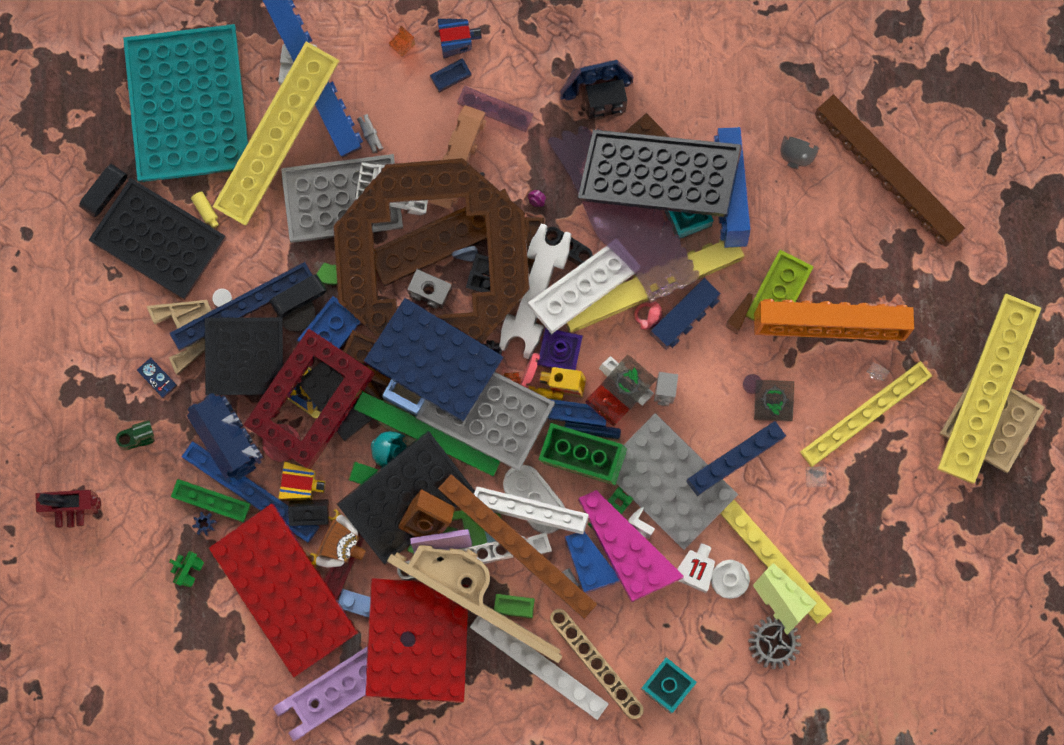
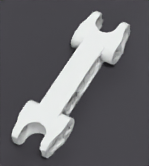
(545, 258)

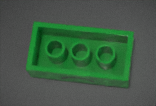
(583, 454)

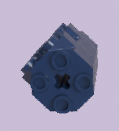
(224, 437)

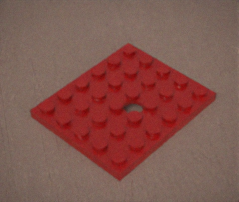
(437, 660)

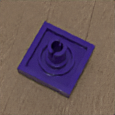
(560, 350)

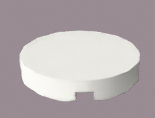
(730, 579)

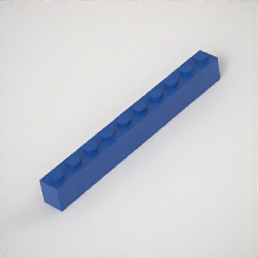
(327, 105)

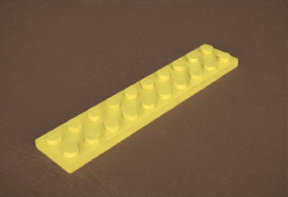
(276, 133)
(989, 388)

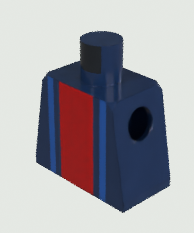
(456, 36)

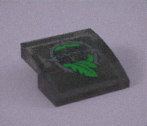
(629, 381)
(774, 400)

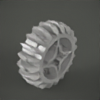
(766, 639)

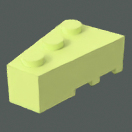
(784, 597)

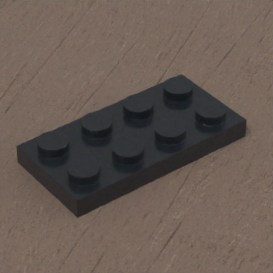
(320, 386)

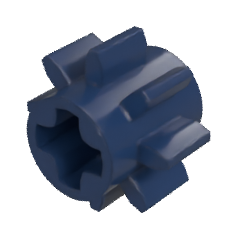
(205, 529)

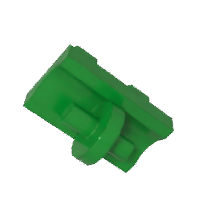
(182, 577)

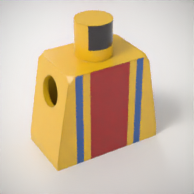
(572, 381)
(299, 483)

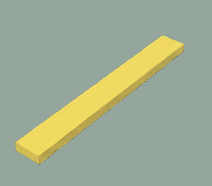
(865, 414)

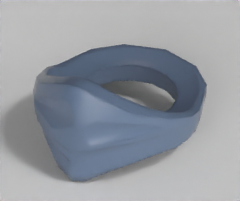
(466, 253)

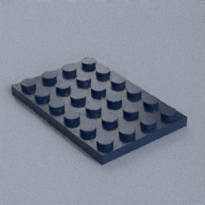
(433, 359)

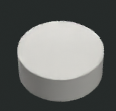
(221, 297)

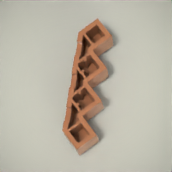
(463, 142)

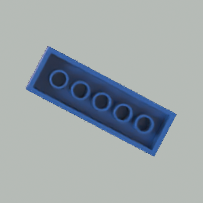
(736, 227)

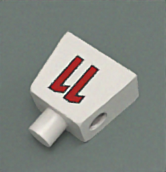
(697, 568)

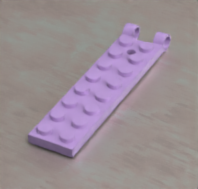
(332, 691)

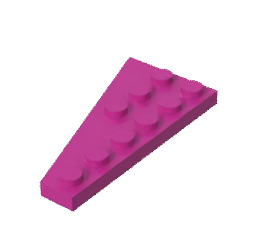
(633, 557)

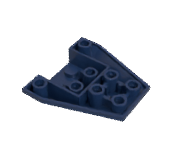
(589, 74)

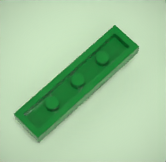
(210, 500)

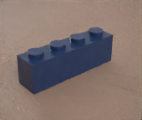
(685, 313)

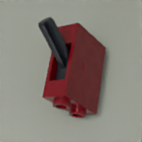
(67, 504)

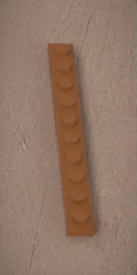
(517, 546)

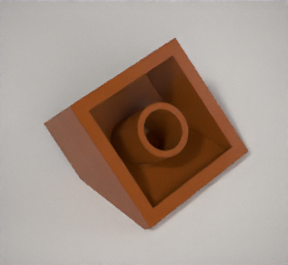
(426, 515)

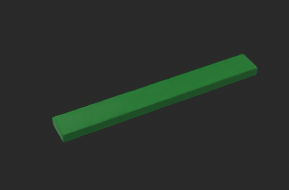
(415, 428)

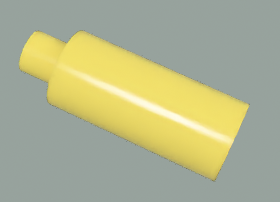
(205, 209)

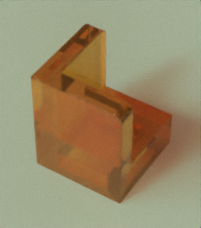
(402, 41)

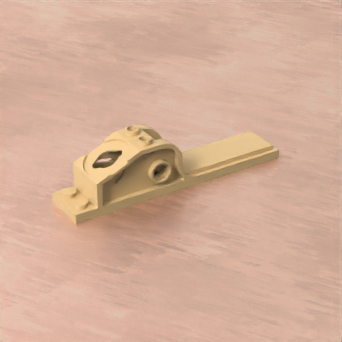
(447, 579)

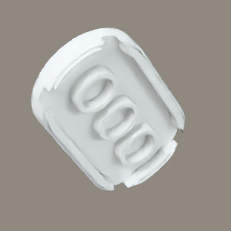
(530, 485)

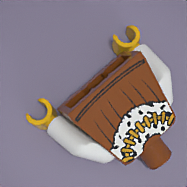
(338, 543)

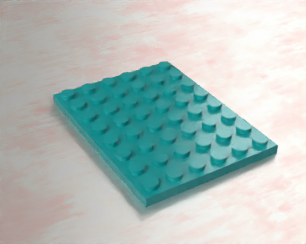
(186, 102)

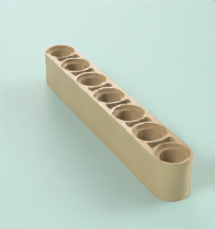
(594, 654)

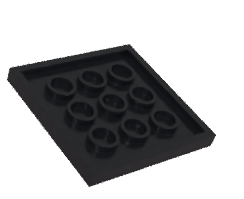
(242, 354)

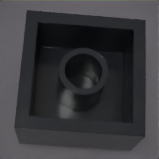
(606, 99)

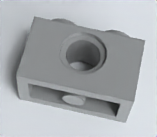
(421, 281)
(665, 388)

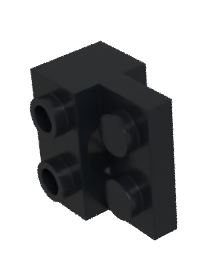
(477, 281)

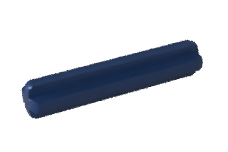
(595, 430)

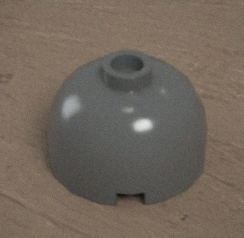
(797, 152)

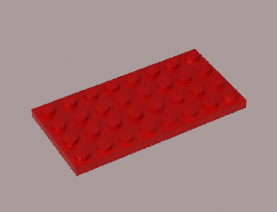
(283, 590)

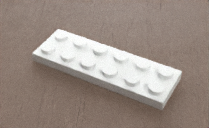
(579, 289)

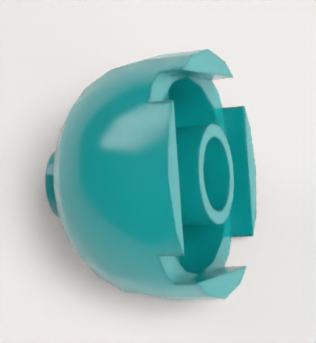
(386, 447)

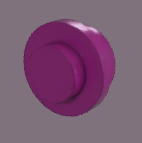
(536, 198)

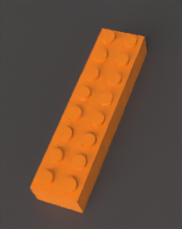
(833, 320)

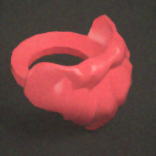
(654, 315)

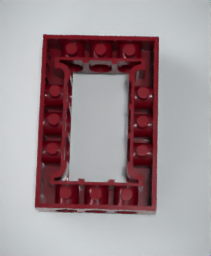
(332, 416)

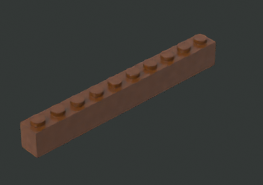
(889, 170)

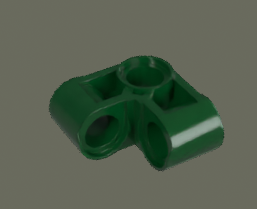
(140, 435)

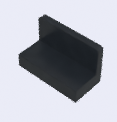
(308, 512)

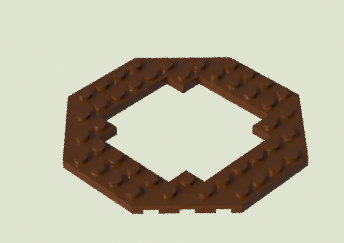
(431, 182)

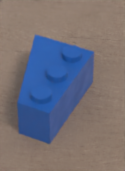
(589, 563)

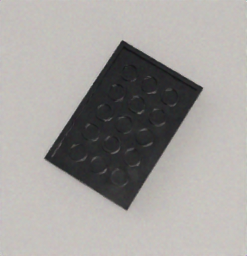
(157, 238)
(384, 497)

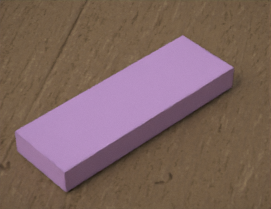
(445, 541)

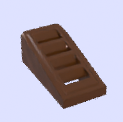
(736, 320)

